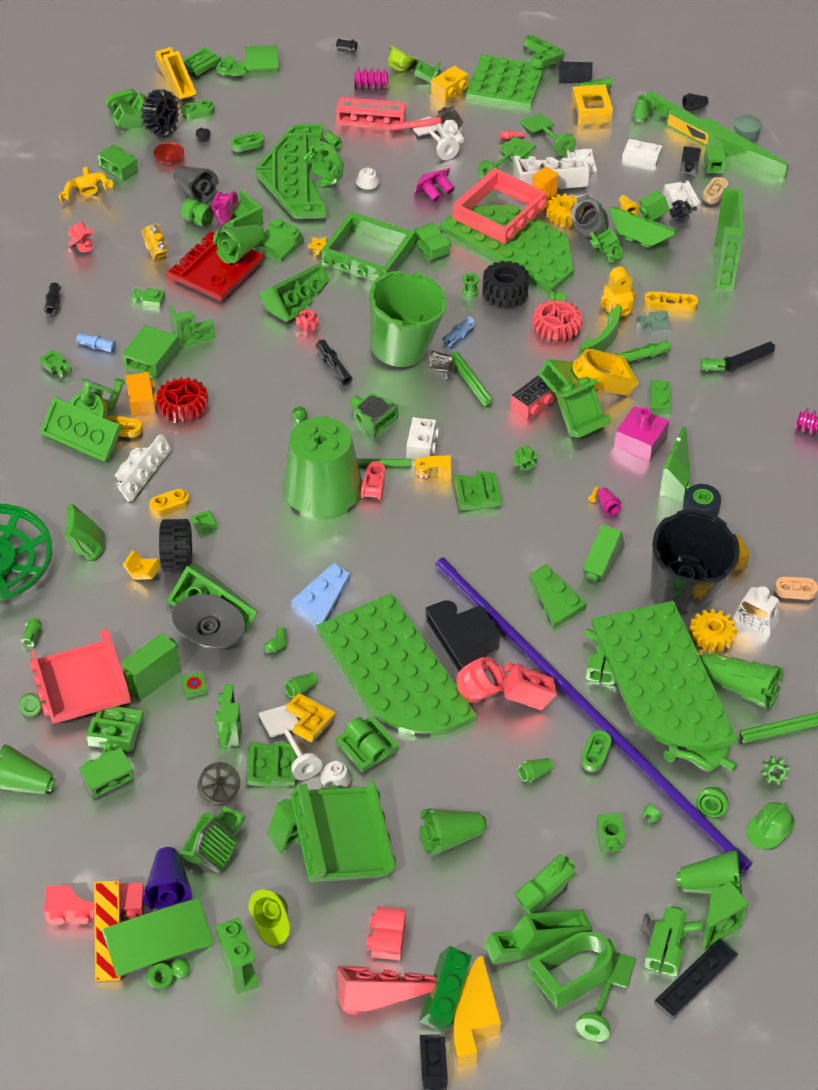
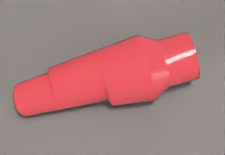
(508, 135)

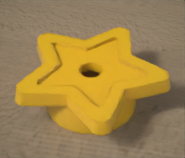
(317, 244)

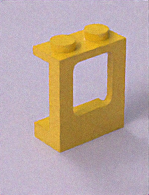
(592, 94)

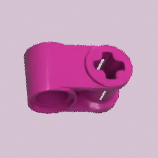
(224, 206)

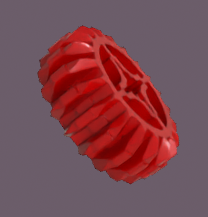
(182, 399)

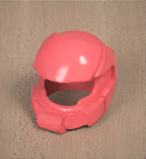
(474, 683)

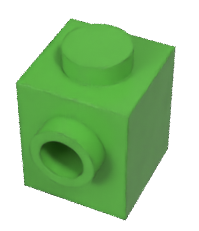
(714, 159)
(654, 205)

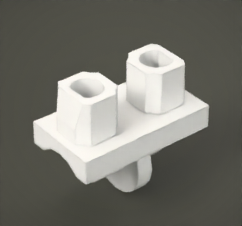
(450, 129)

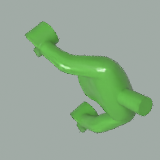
(705, 760)

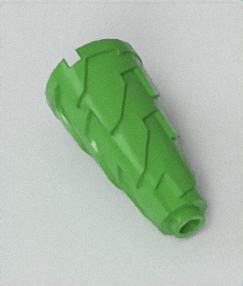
(749, 679)

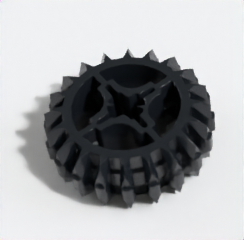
(160, 112)

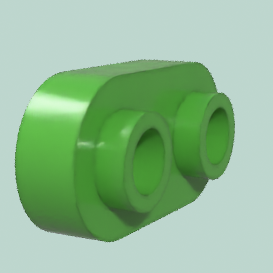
(125, 97)
(197, 109)
(247, 141)
(595, 752)

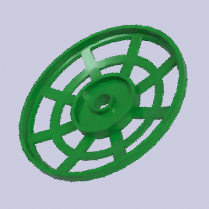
(9, 553)

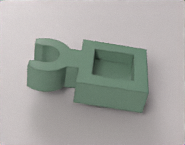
(655, 320)

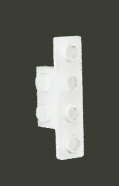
(141, 466)

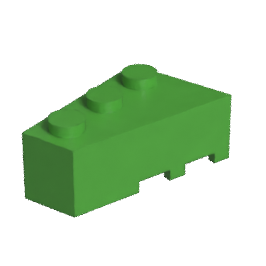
(283, 825)

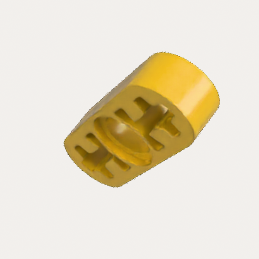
(684, 306)

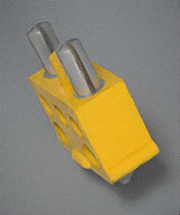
(155, 241)

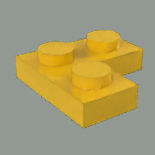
(312, 715)

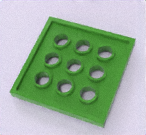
(519, 88)

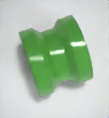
(555, 296)

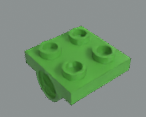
(366, 743)

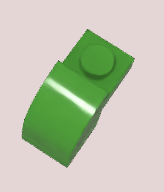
(130, 116)

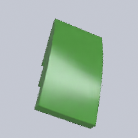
(157, 937)

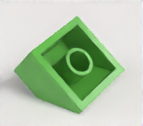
(724, 914)

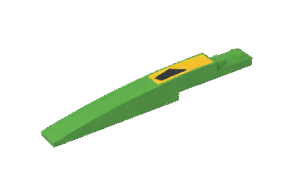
(713, 134)

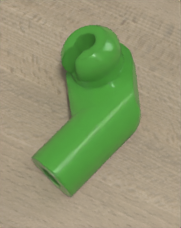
(278, 642)

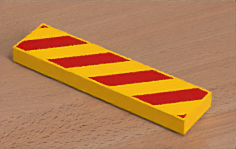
(106, 914)

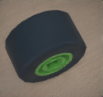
(702, 498)

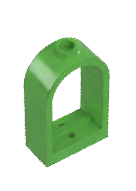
(576, 988)

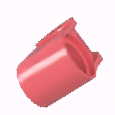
(374, 481)

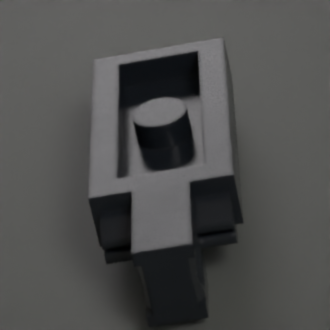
(433, 1062)

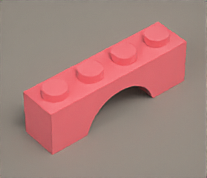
(66, 907)

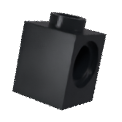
(690, 160)

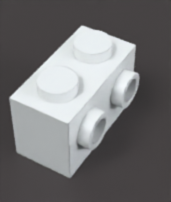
(421, 438)

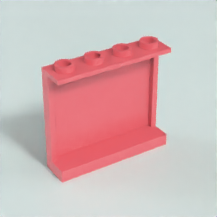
(80, 680)

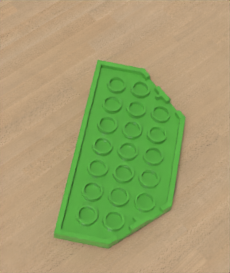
(537, 247)

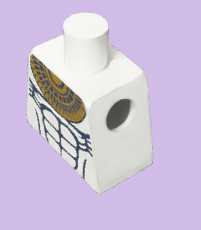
(759, 610)

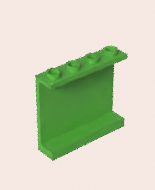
(729, 237)

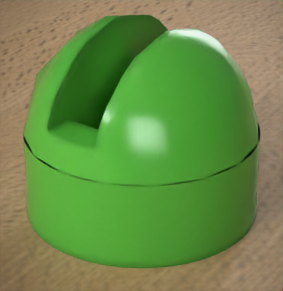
(299, 414)
(651, 811)

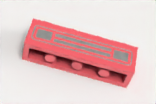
(370, 112)

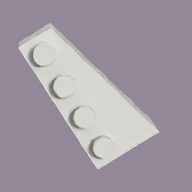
(571, 171)

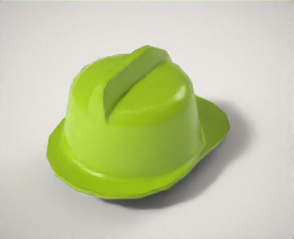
(399, 60)
(270, 916)

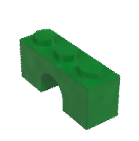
(443, 1000)

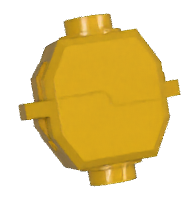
(618, 292)

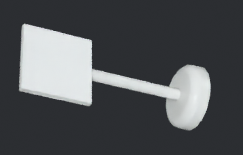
(446, 148)
(278, 722)

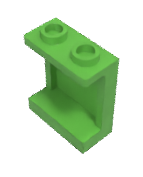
(581, 407)
(237, 955)

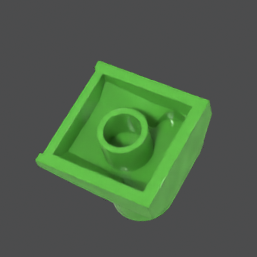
(280, 239)

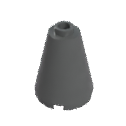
(197, 182)

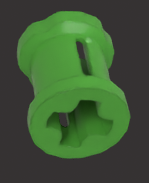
(470, 284)

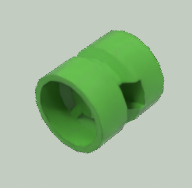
(197, 212)

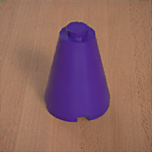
(167, 881)

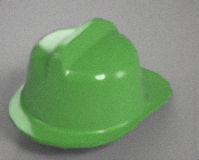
(770, 826)

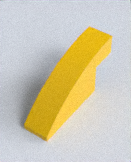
(175, 73)
(475, 1014)

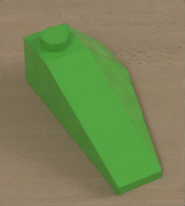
(295, 293)
(677, 469)
(198, 581)

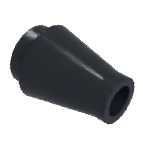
(694, 101)

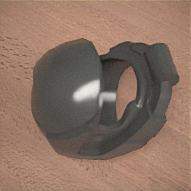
(593, 219)

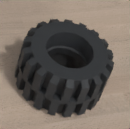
(505, 284)
(175, 544)

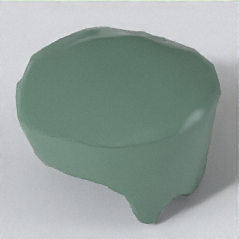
(748, 127)

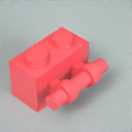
(528, 686)

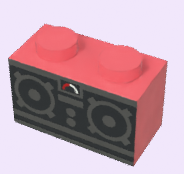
(531, 398)

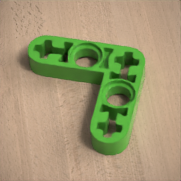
(546, 54)

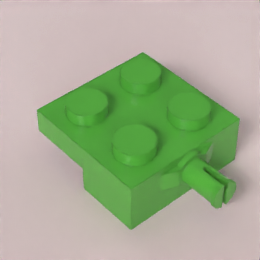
(228, 719)
(115, 729)

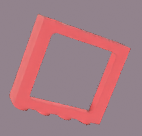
(508, 185)

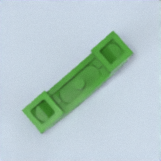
(608, 335)

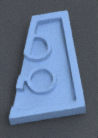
(320, 595)

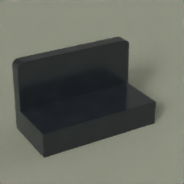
(575, 71)

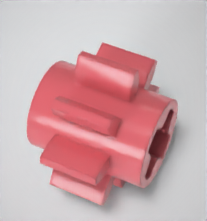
(307, 321)

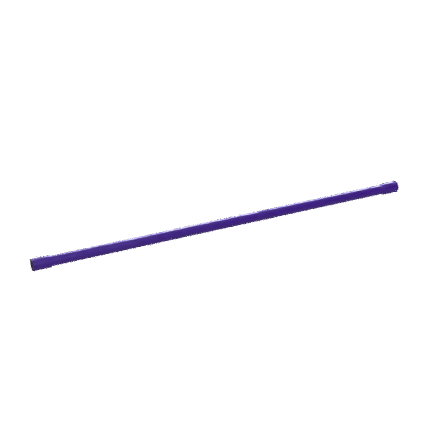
(693, 813)

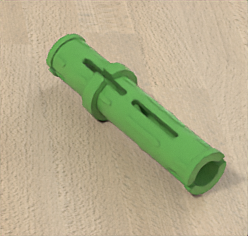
(649, 350)

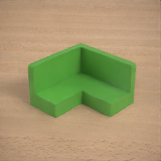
(246, 213)
(187, 331)

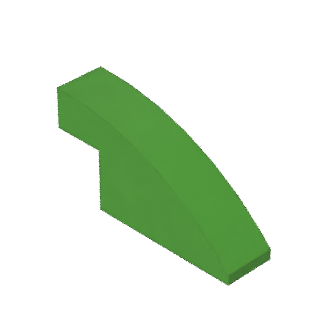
(535, 935)

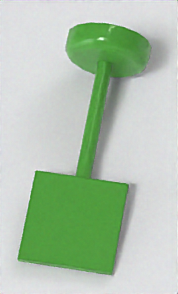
(562, 142)
(486, 166)
(593, 1025)

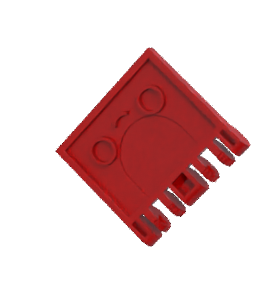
(208, 273)

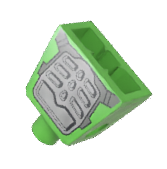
(374, 413)

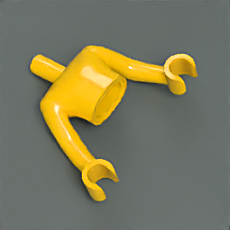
(87, 184)

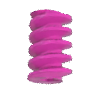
(371, 78)
(807, 422)

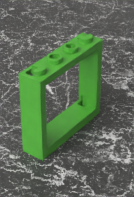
(374, 228)

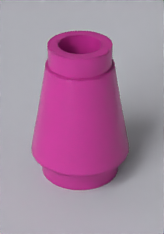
(609, 502)

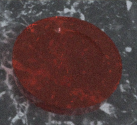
(168, 153)

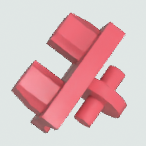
(80, 235)

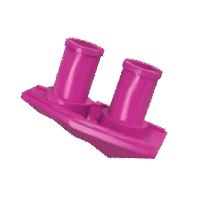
(428, 181)

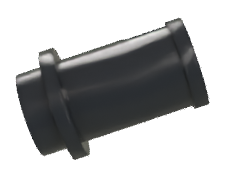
(347, 45)

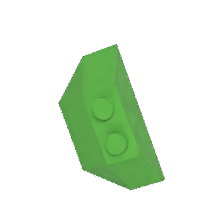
(640, 228)

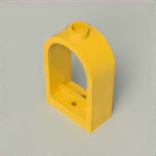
(619, 380)

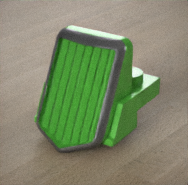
(209, 843)

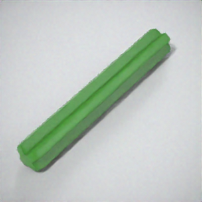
(471, 379)
(779, 727)

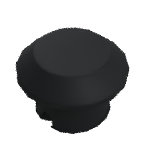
(203, 134)

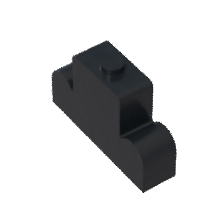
(462, 635)

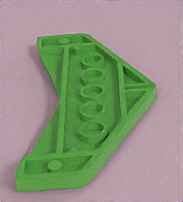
(287, 173)

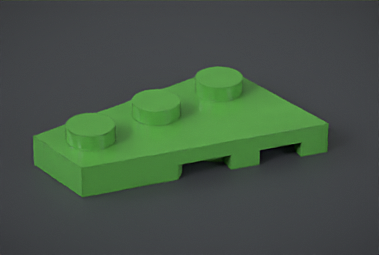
(557, 597)

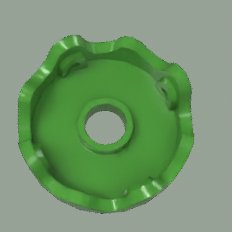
(325, 163)

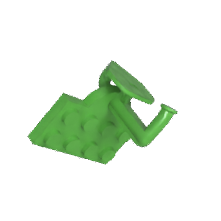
(83, 420)

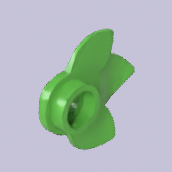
(231, 67)

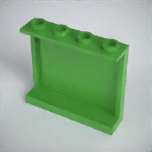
(342, 833)

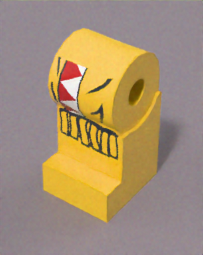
(433, 468)

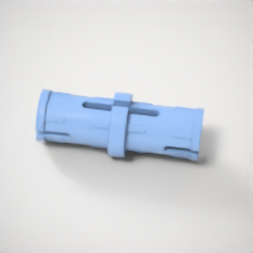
(459, 331)
(96, 342)

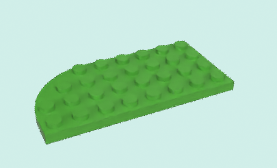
(395, 669)
(663, 677)

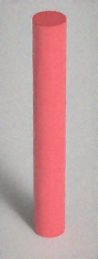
(413, 124)

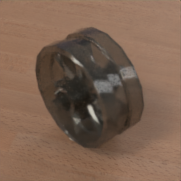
(218, 784)

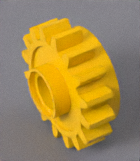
(559, 209)
(713, 631)

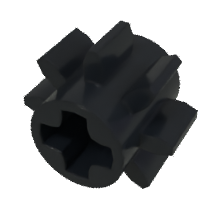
(680, 210)

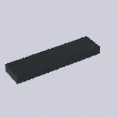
(695, 979)

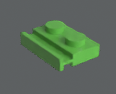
(201, 61)

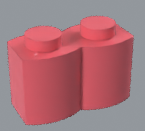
(387, 933)

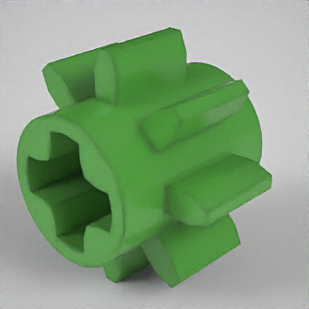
(525, 458)
(781, 771)

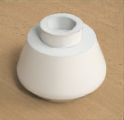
(367, 179)
(336, 774)

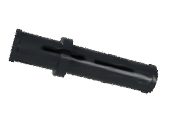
(343, 375)

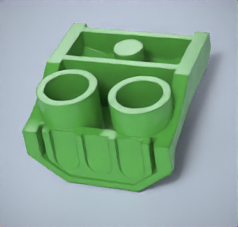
(83, 534)

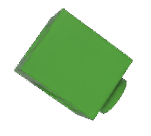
(610, 824)

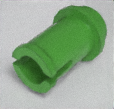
(334, 140)
(712, 364)
(33, 626)

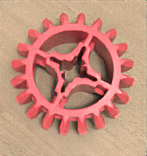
(557, 320)

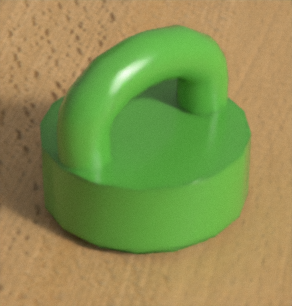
(29, 704)

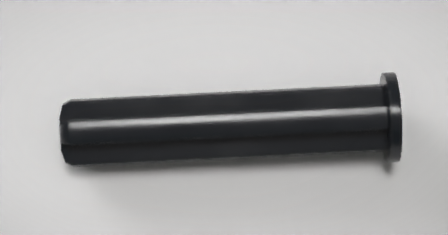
(749, 355)

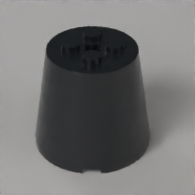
(691, 558)

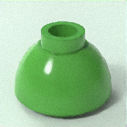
(712, 802)

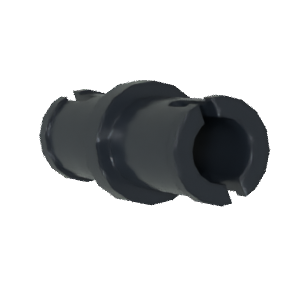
(52, 298)

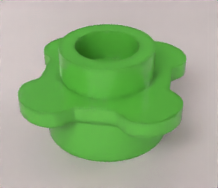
(618, 252)

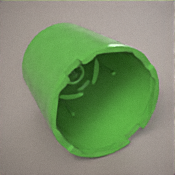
(404, 316)
(321, 469)

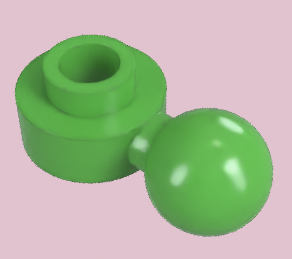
(179, 968)

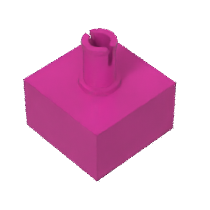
(641, 433)

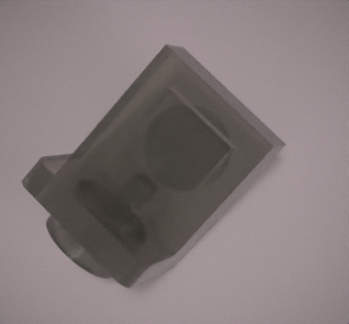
(449, 114)
(442, 363)

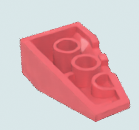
(367, 991)

